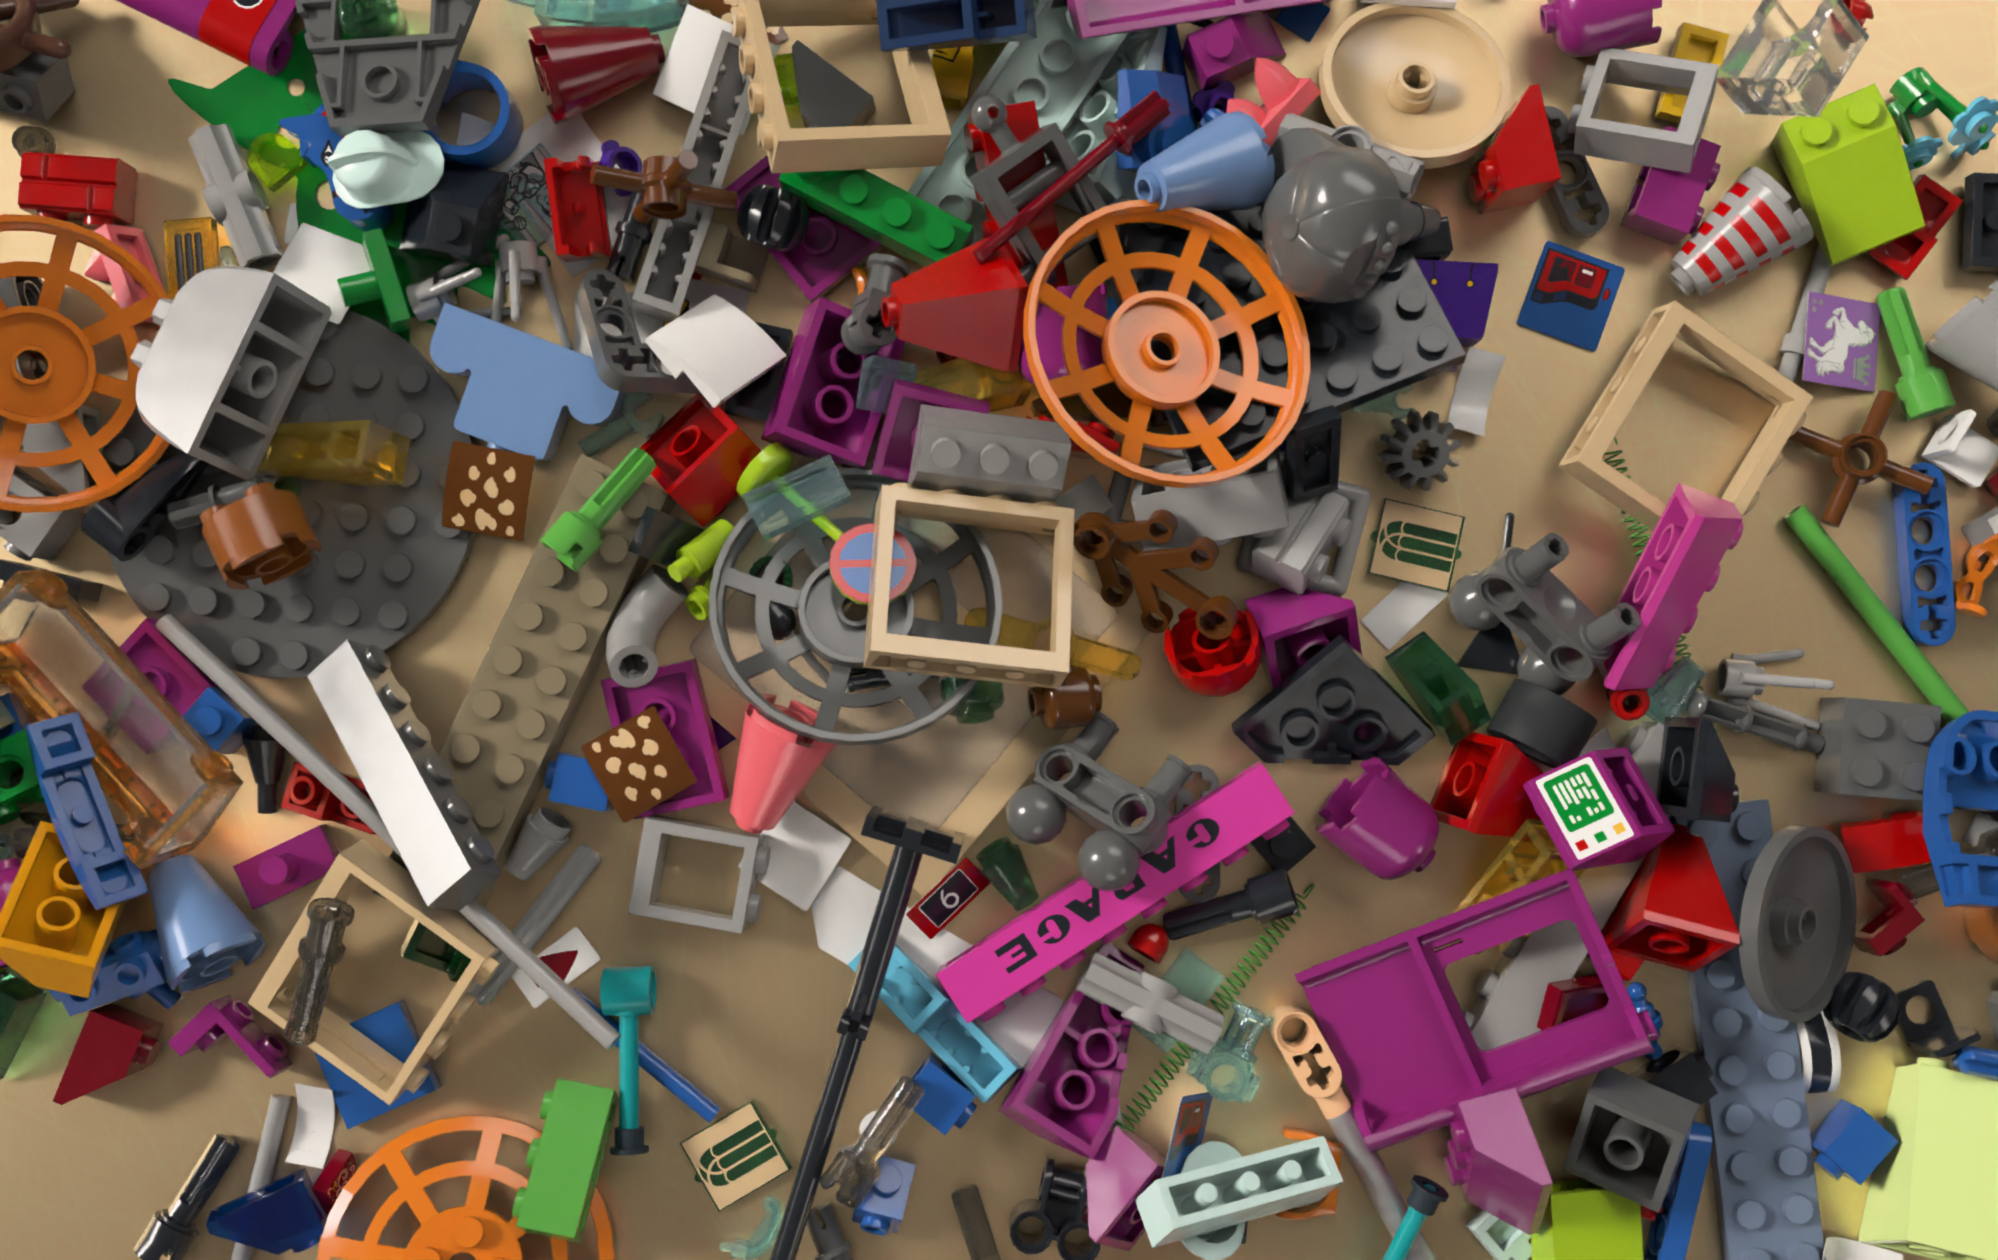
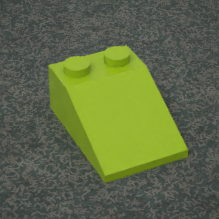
(1850, 175)

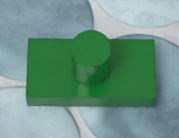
(378, 283)

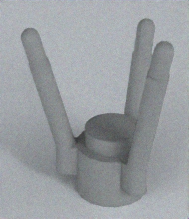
(517, 267)
(435, 289)
(1741, 679)

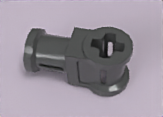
(867, 306)

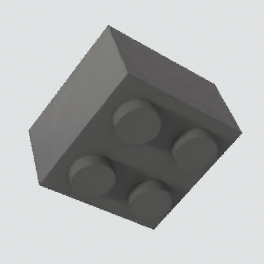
(1875, 747)
(1630, 1137)

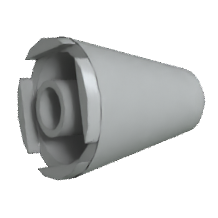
(1971, 339)

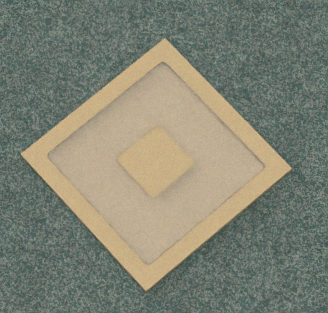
(952, 770)

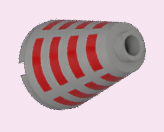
(1740, 234)

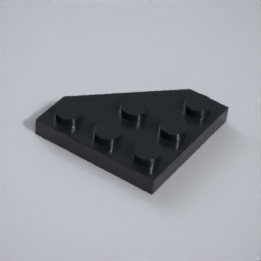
(1333, 714)

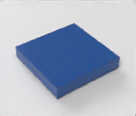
(396, 1034)

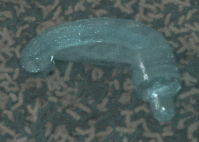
(761, 1238)

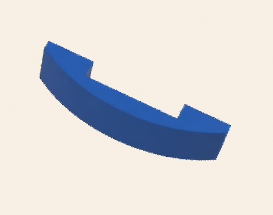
(81, 812)

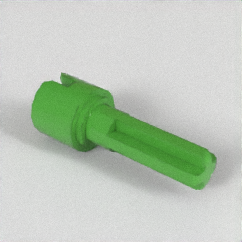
(1923, 387)
(578, 534)

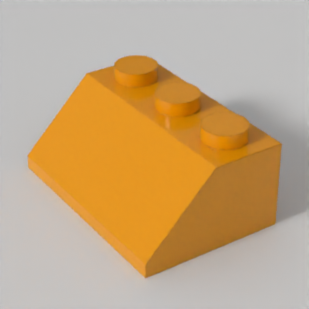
(50, 924)

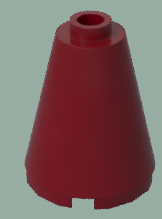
(591, 64)

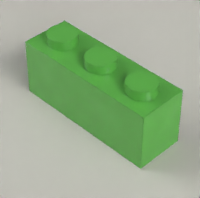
(566, 1160)

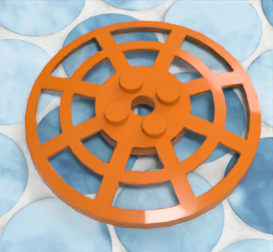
(1182, 328)
(70, 366)
(457, 1229)

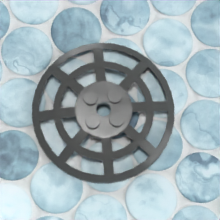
(840, 639)

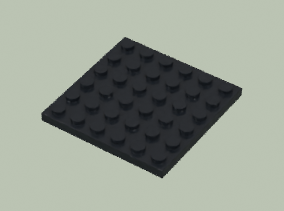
(1355, 346)

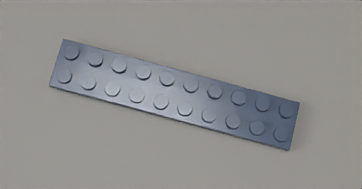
(1760, 1111)

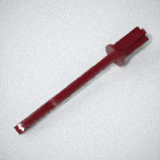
(1120, 137)

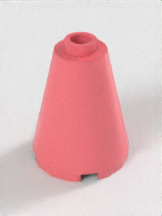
(773, 766)

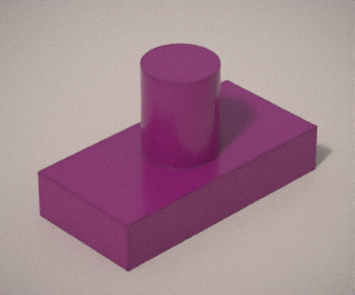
(287, 866)

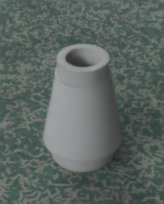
(537, 842)

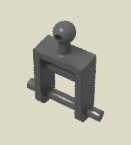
(1004, 205)

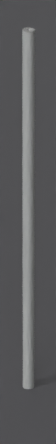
(367, 812)

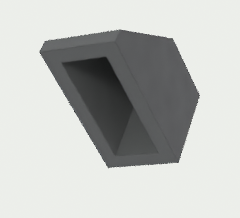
(826, 94)

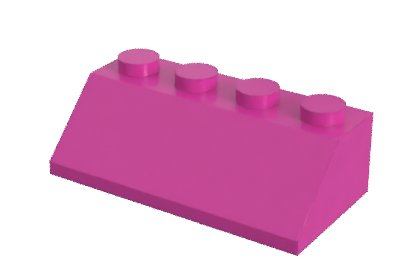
(1669, 583)

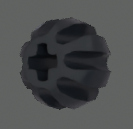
(773, 218)
(1863, 1008)

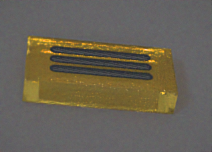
(189, 249)

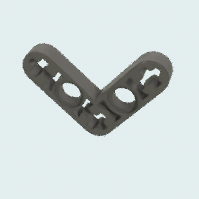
(621, 360)

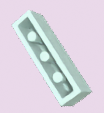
(1237, 1191)

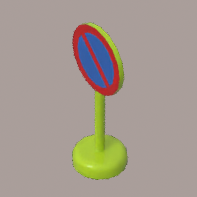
(853, 549)

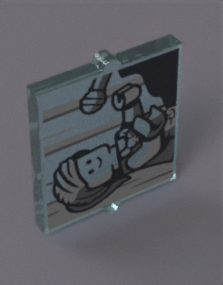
(526, 201)

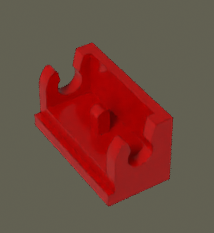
(577, 210)

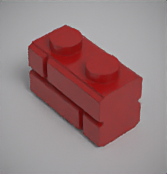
(78, 188)

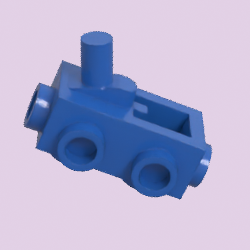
(128, 969)

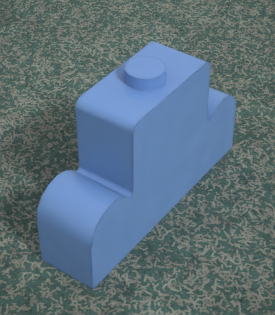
(518, 384)

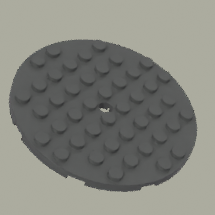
(383, 546)

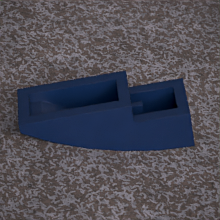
(953, 23)

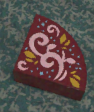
(334, 1178)

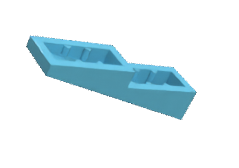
(936, 1019)

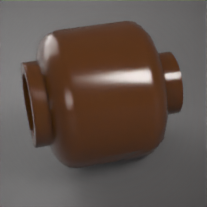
(1070, 704)

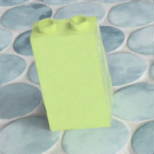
(1941, 1179)

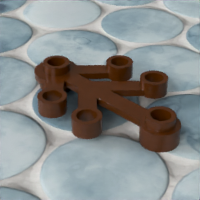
(1151, 570)

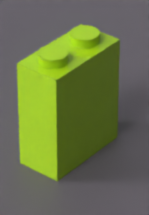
(1588, 1225)

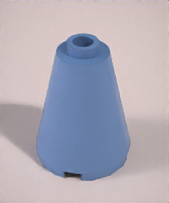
(1211, 168)
(198, 925)

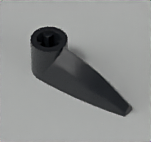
(140, 509)

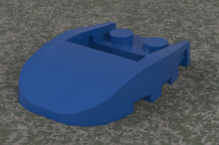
(1962, 775)

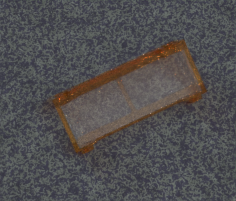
(142, 745)

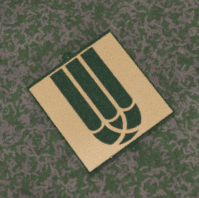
(1415, 545)
(735, 1155)

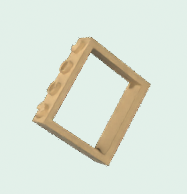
(836, 148)
(1628, 382)
(960, 658)
(337, 1039)

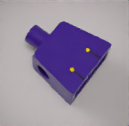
(1464, 295)

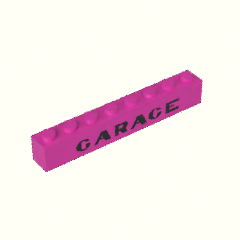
(1079, 915)

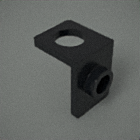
(1937, 1033)

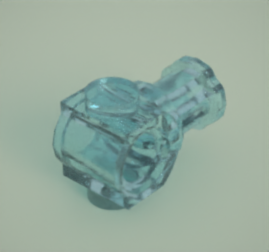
(1235, 1050)

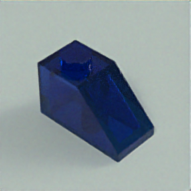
(273, 1216)

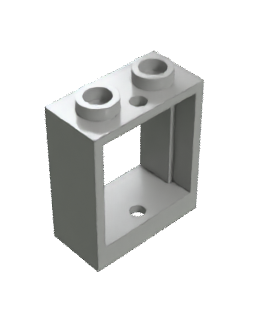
(1639, 143)
(651, 866)

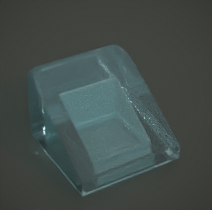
(878, 379)

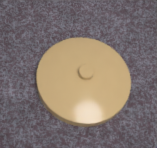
(1416, 81)

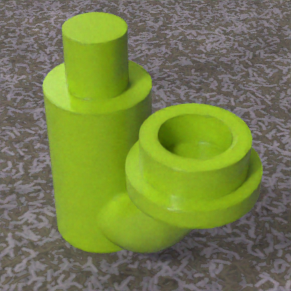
(695, 560)

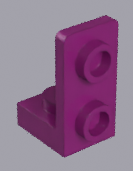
(235, 1019)

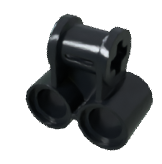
(1061, 1208)

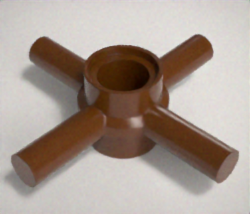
(664, 187)
(1868, 441)

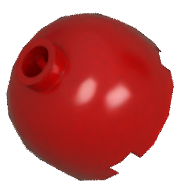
(1213, 665)

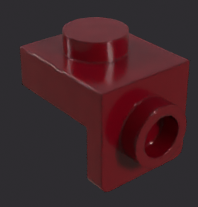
(1888, 927)

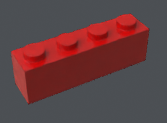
(1023, 122)

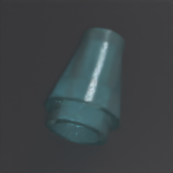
(1674, 690)

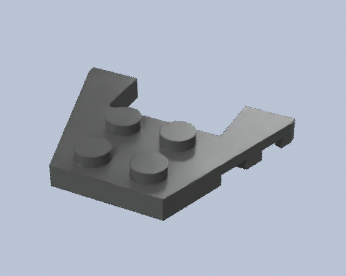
(385, 80)

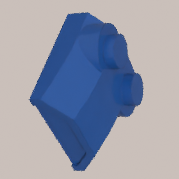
(1132, 88)

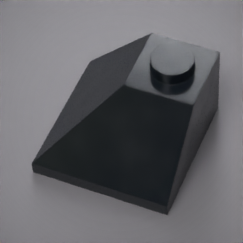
(458, 216)
(1695, 772)

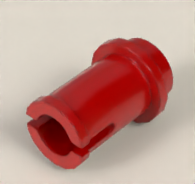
(1638, 701)

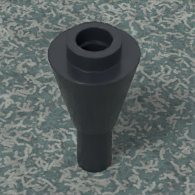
(267, 764)

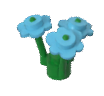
(1920, 95)

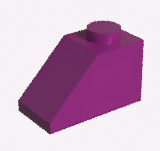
(1229, 48)

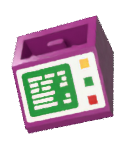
(1599, 809)

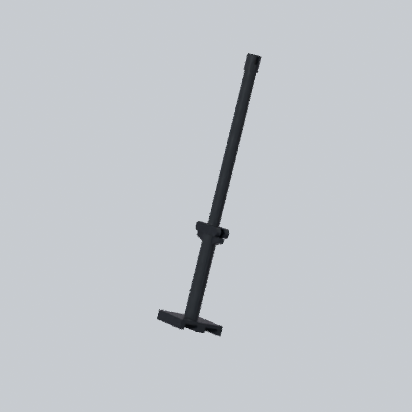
(911, 841)

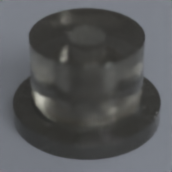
(33, 140)

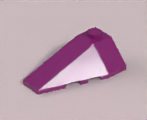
(1075, 1072)

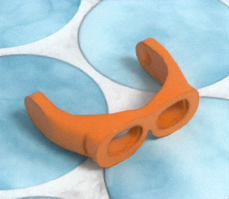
(1971, 605)
(1327, 1204)

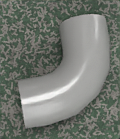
(638, 624)

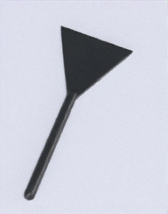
(1494, 647)

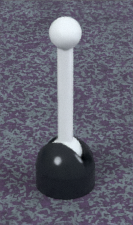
(783, 626)

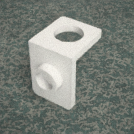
(1961, 450)

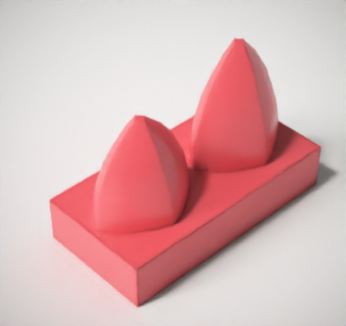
(1279, 92)
(101, 268)

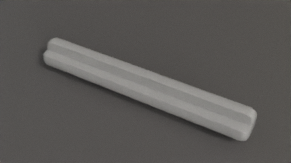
(542, 915)

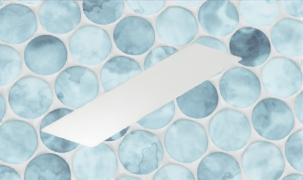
(842, 923)

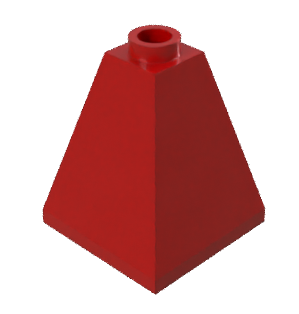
(962, 308)
(1485, 787)
(1674, 907)

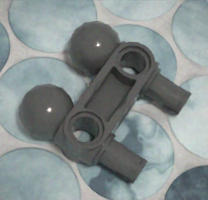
(1558, 629)
(1100, 799)

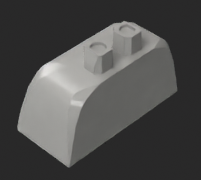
(226, 363)

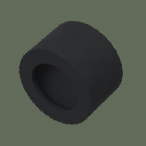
(1542, 724)

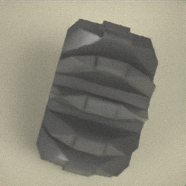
(1432, 462)

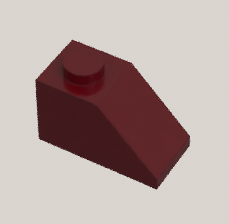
(108, 1049)

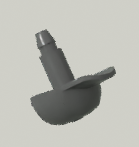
(1335, 217)

